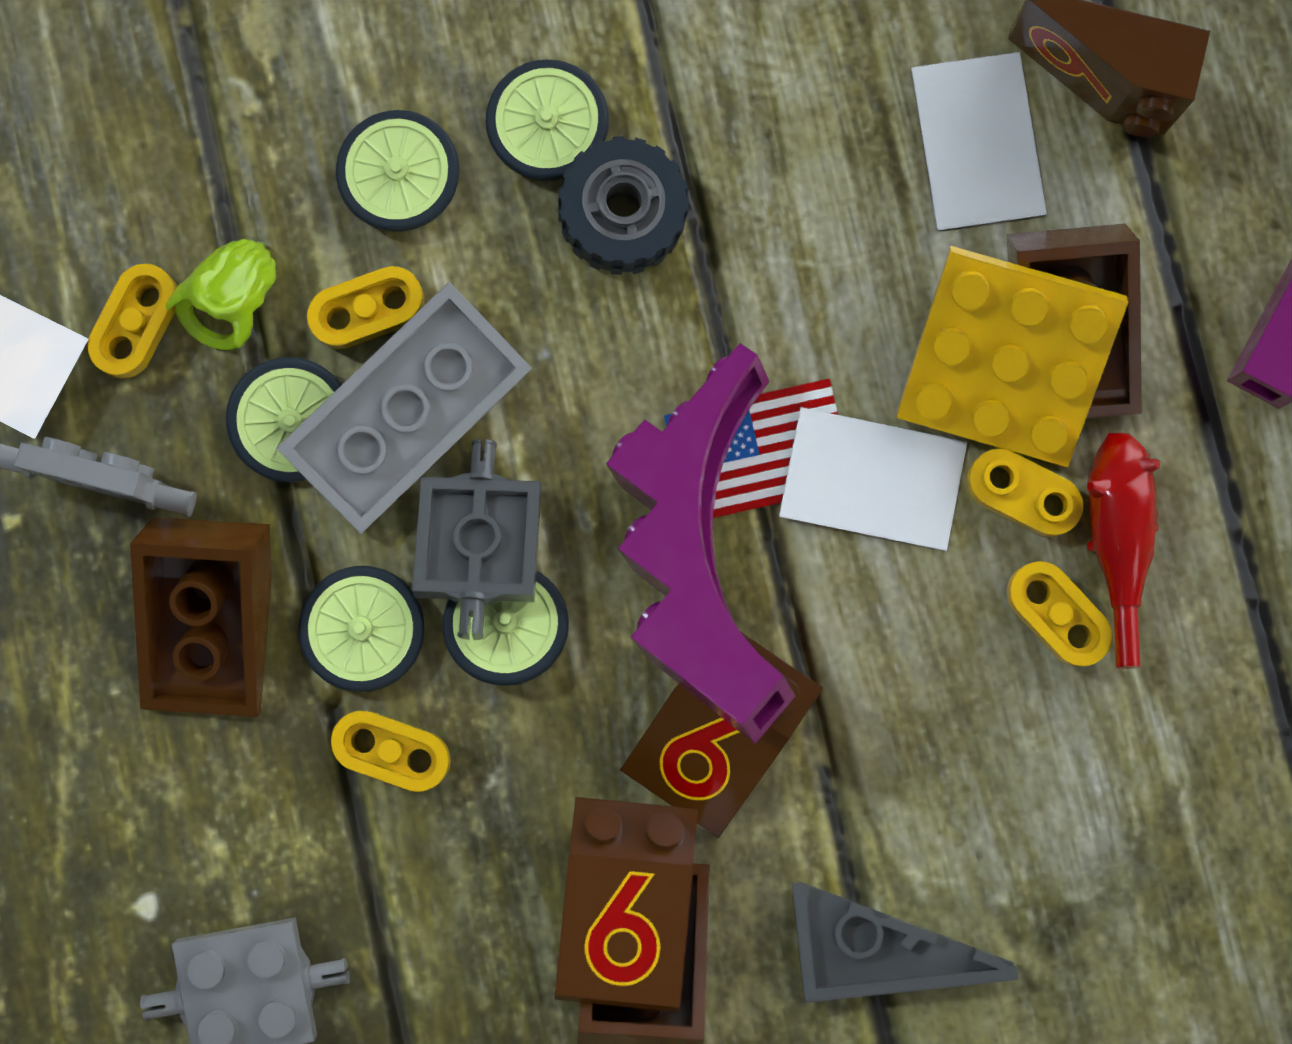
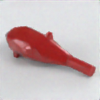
(1123, 532)

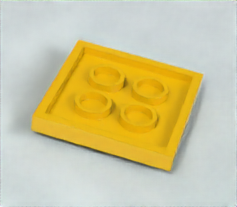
(1011, 356)

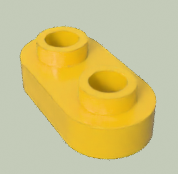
(365, 302)
(129, 320)
(1025, 495)
(1061, 609)
(391, 752)

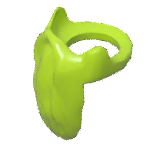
(228, 288)

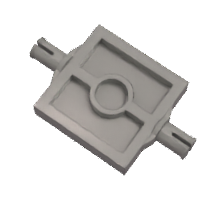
(112, 476)
(246, 986)

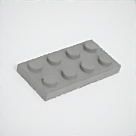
(404, 408)

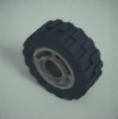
(628, 170)

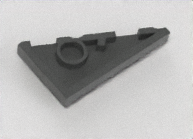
(864, 952)

